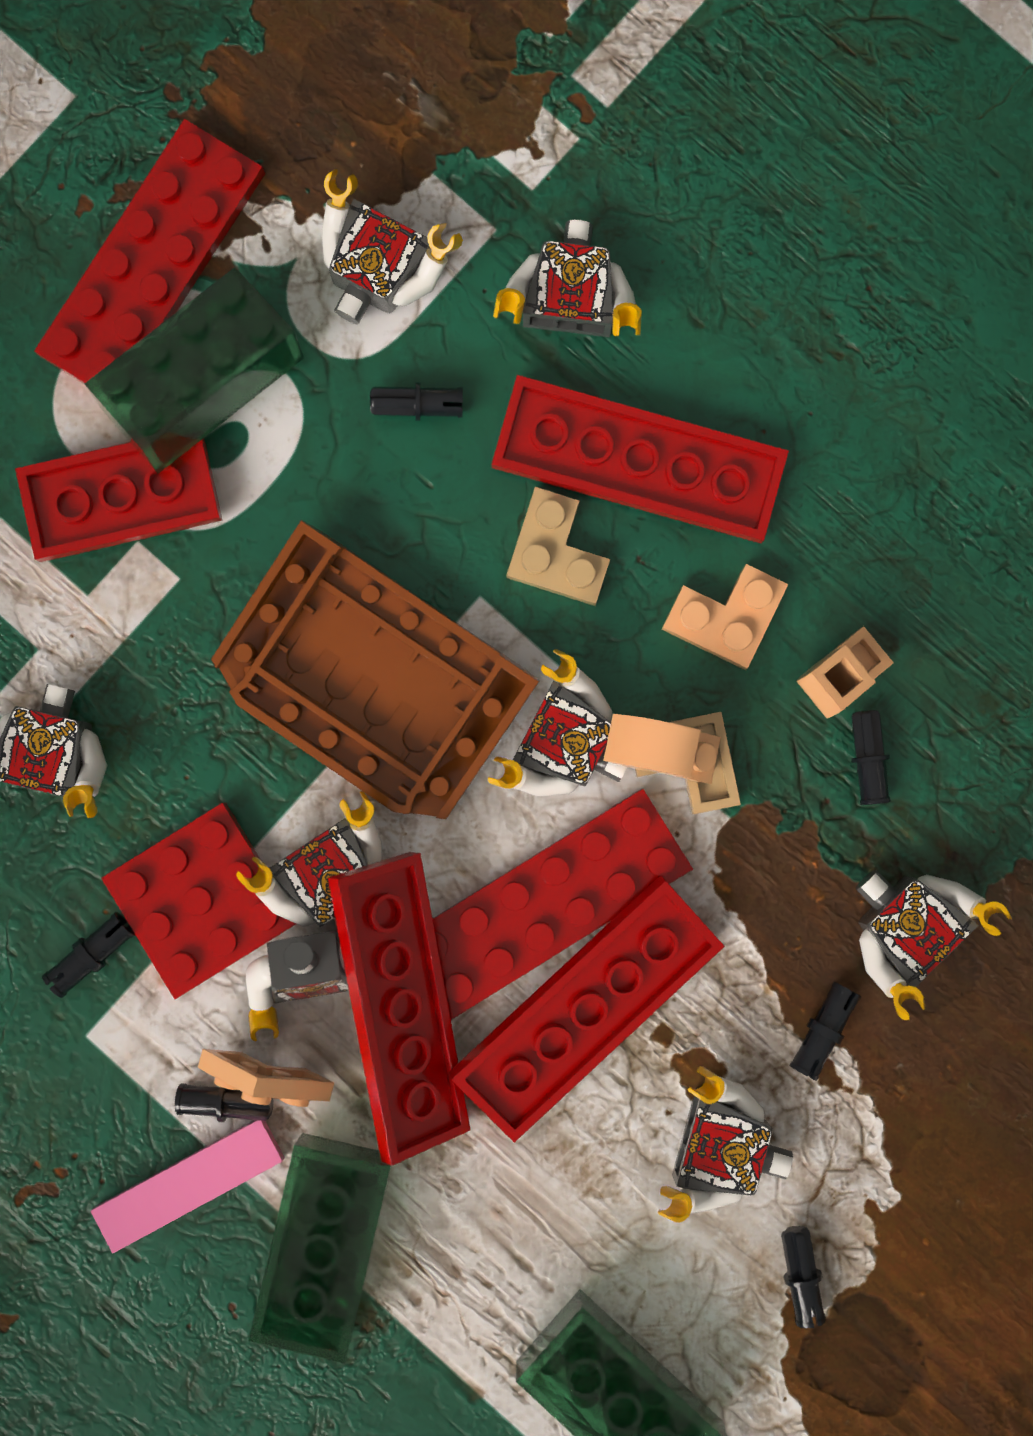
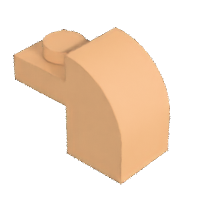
(845, 673)
(662, 748)

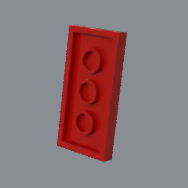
(113, 499)

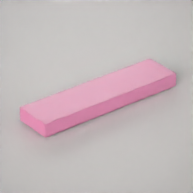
(187, 1184)

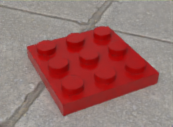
(190, 903)

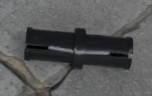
(88, 955)
(825, 1031)

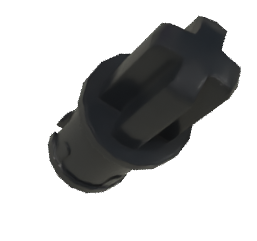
(416, 401)
(870, 757)
(218, 1103)
(802, 1277)

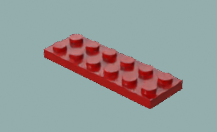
(152, 252)
(639, 459)
(553, 900)
(399, 1005)
(586, 1009)

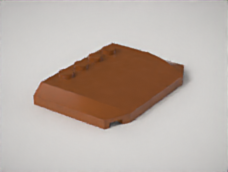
(370, 677)

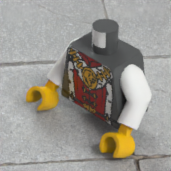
(377, 256)
(571, 288)
(564, 737)
(52, 751)
(299, 883)
(916, 929)
(291, 972)
(722, 1150)

